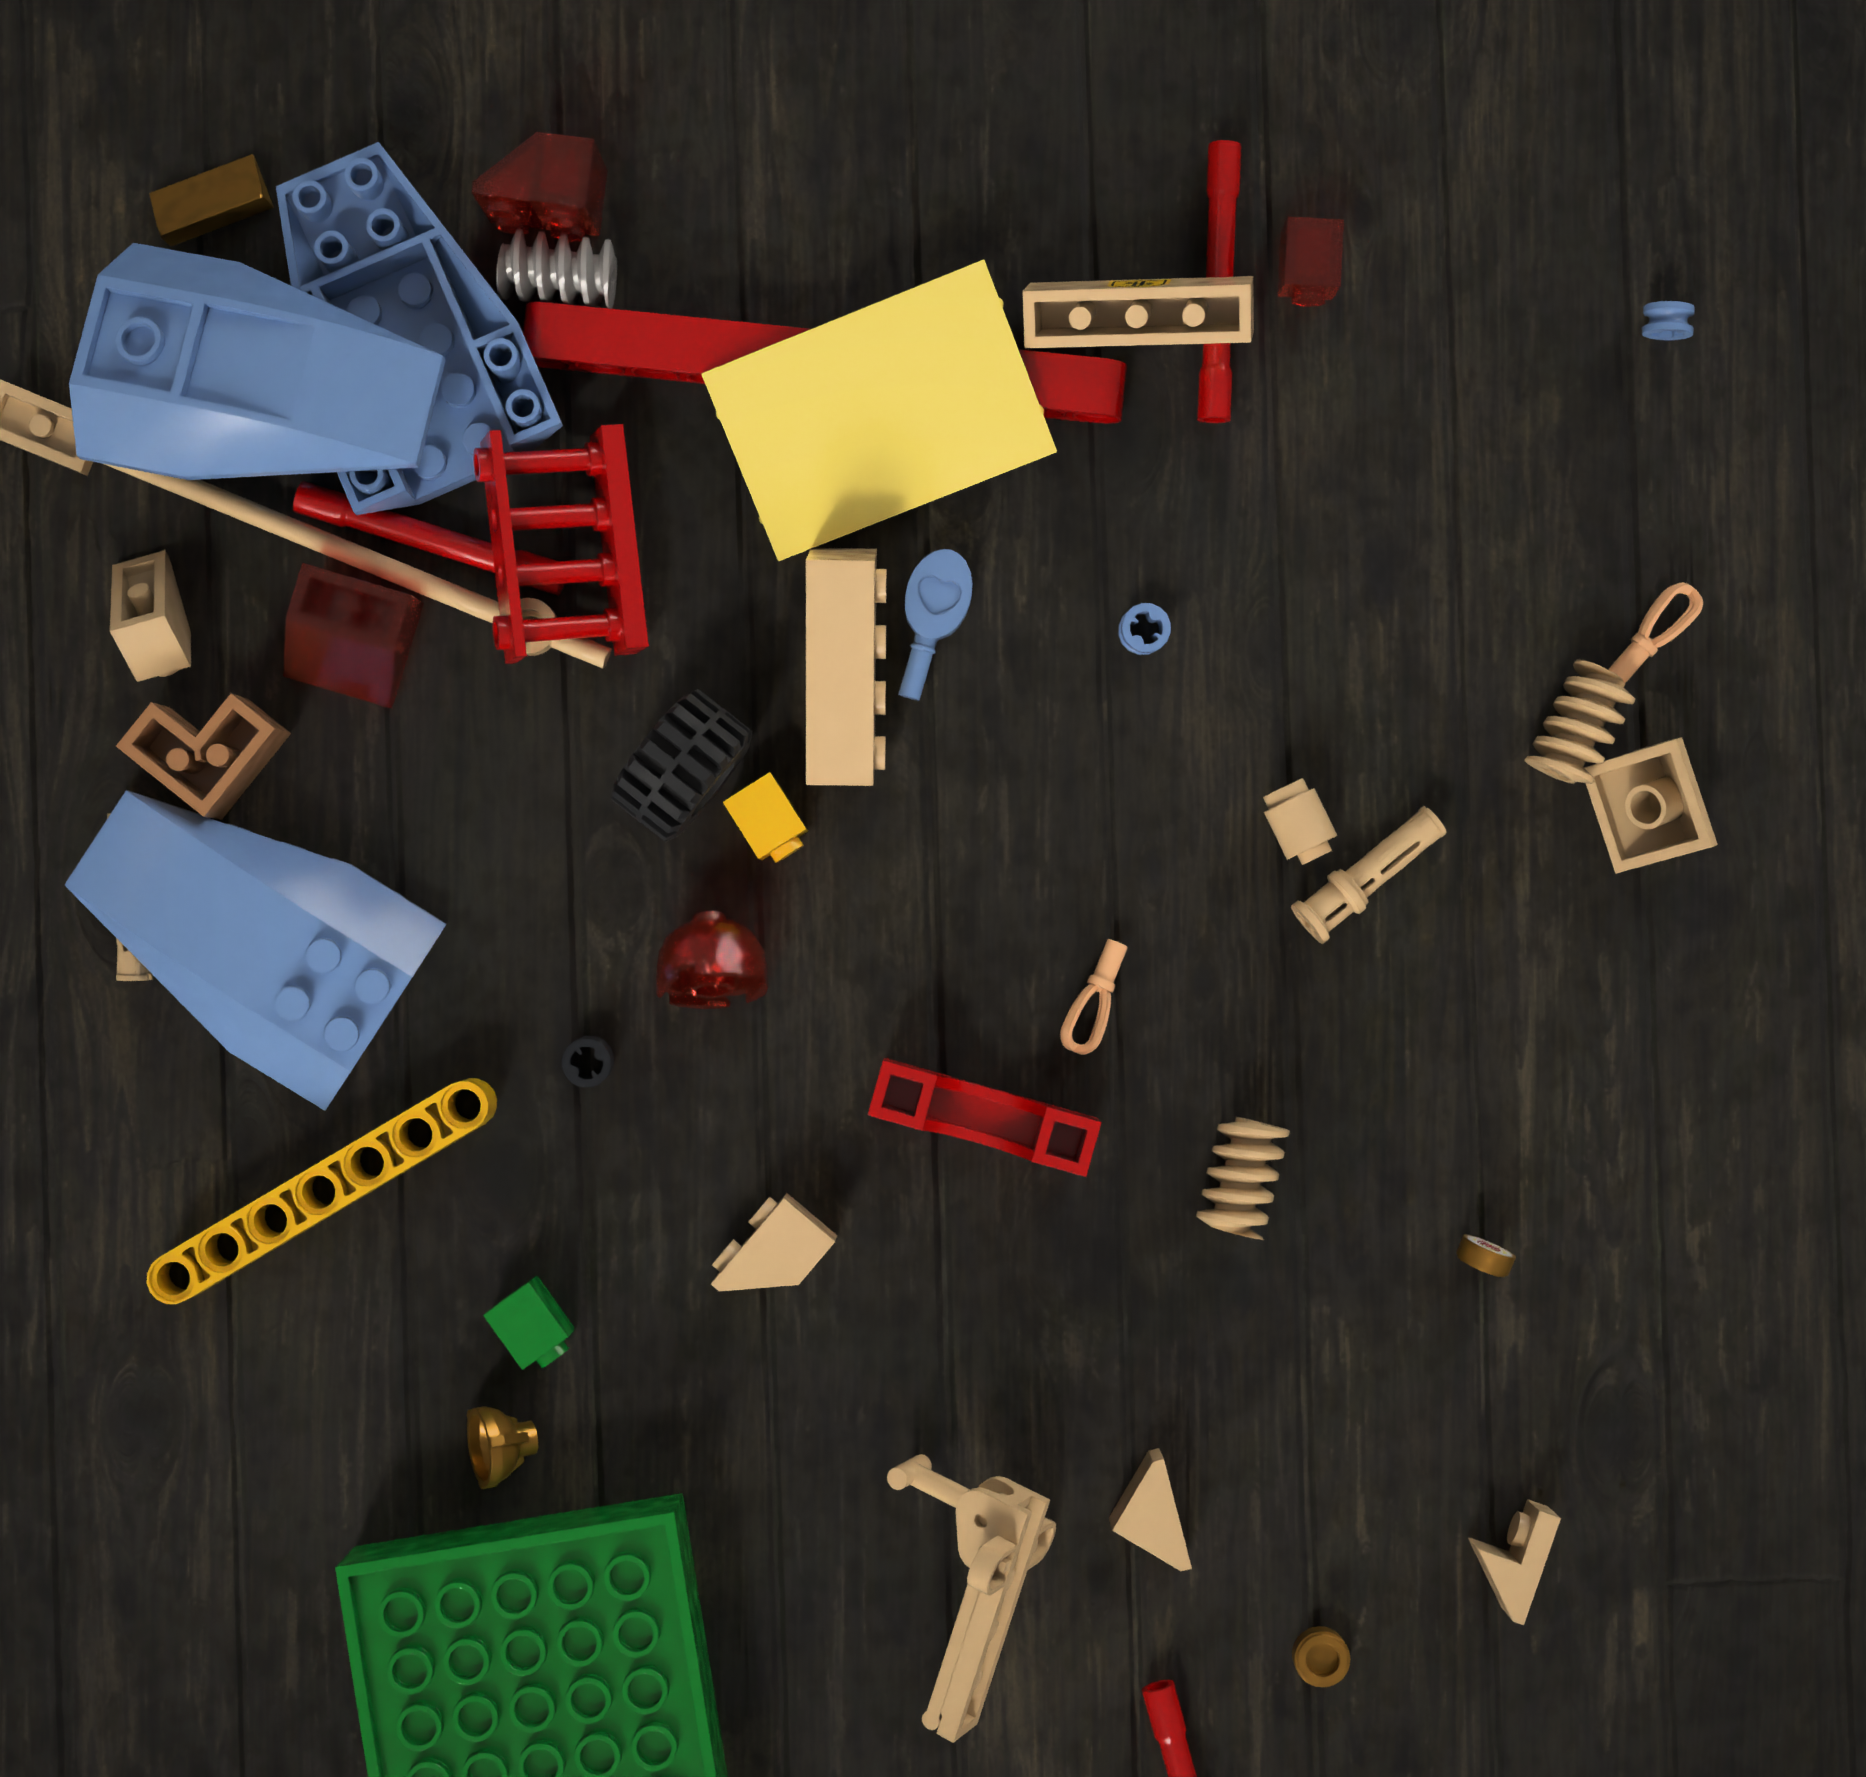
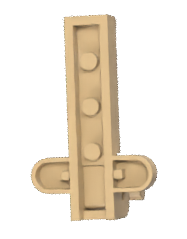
(999, 1539)

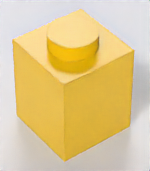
(767, 819)

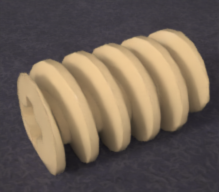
(1580, 723)
(1242, 1176)

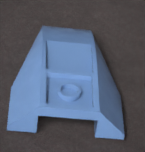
(379, 252)
(235, 375)

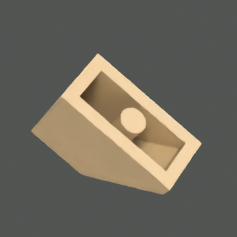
(149, 617)

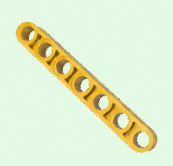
(298, 1200)

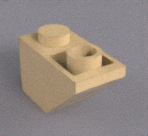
(778, 1252)

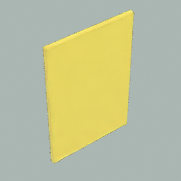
(880, 411)

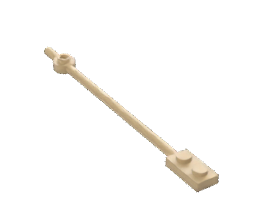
(48, 432)

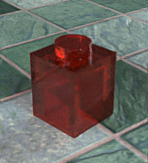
(1310, 260)

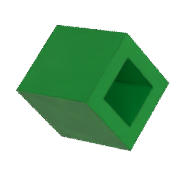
(531, 1324)

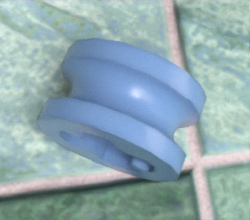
(1668, 320)
(1135, 643)

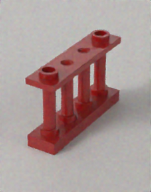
(608, 512)

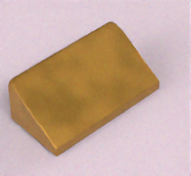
(210, 200)

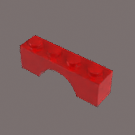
(985, 1116)

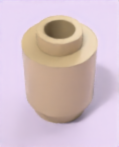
(1299, 821)

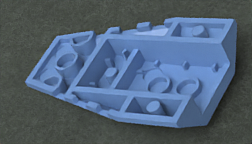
(256, 937)

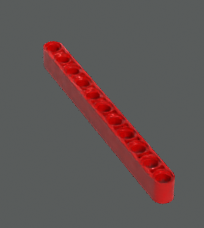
(687, 346)

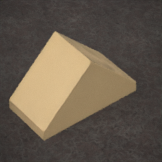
(1149, 1513)

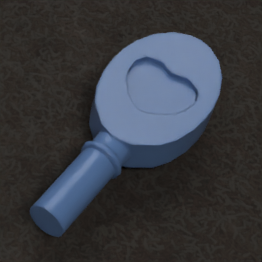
(934, 609)

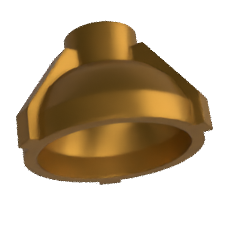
(497, 1444)

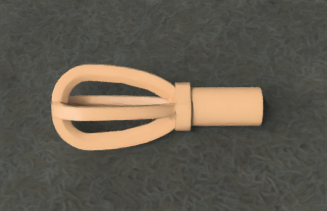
(1642, 645)
(1102, 982)

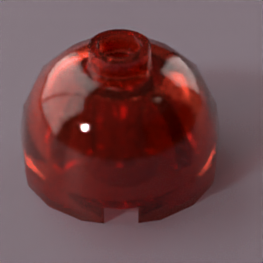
(710, 961)

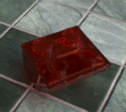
(546, 185)
(349, 635)

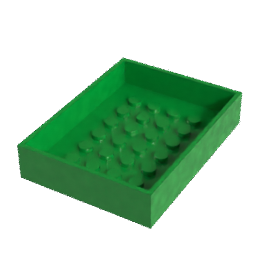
(534, 1648)

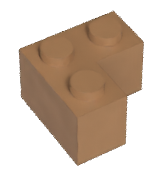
(208, 765)

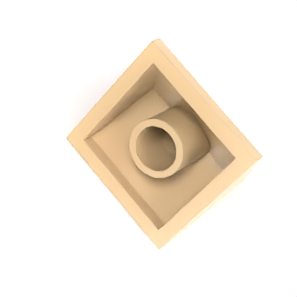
(1649, 806)

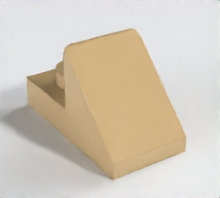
(1518, 1571)

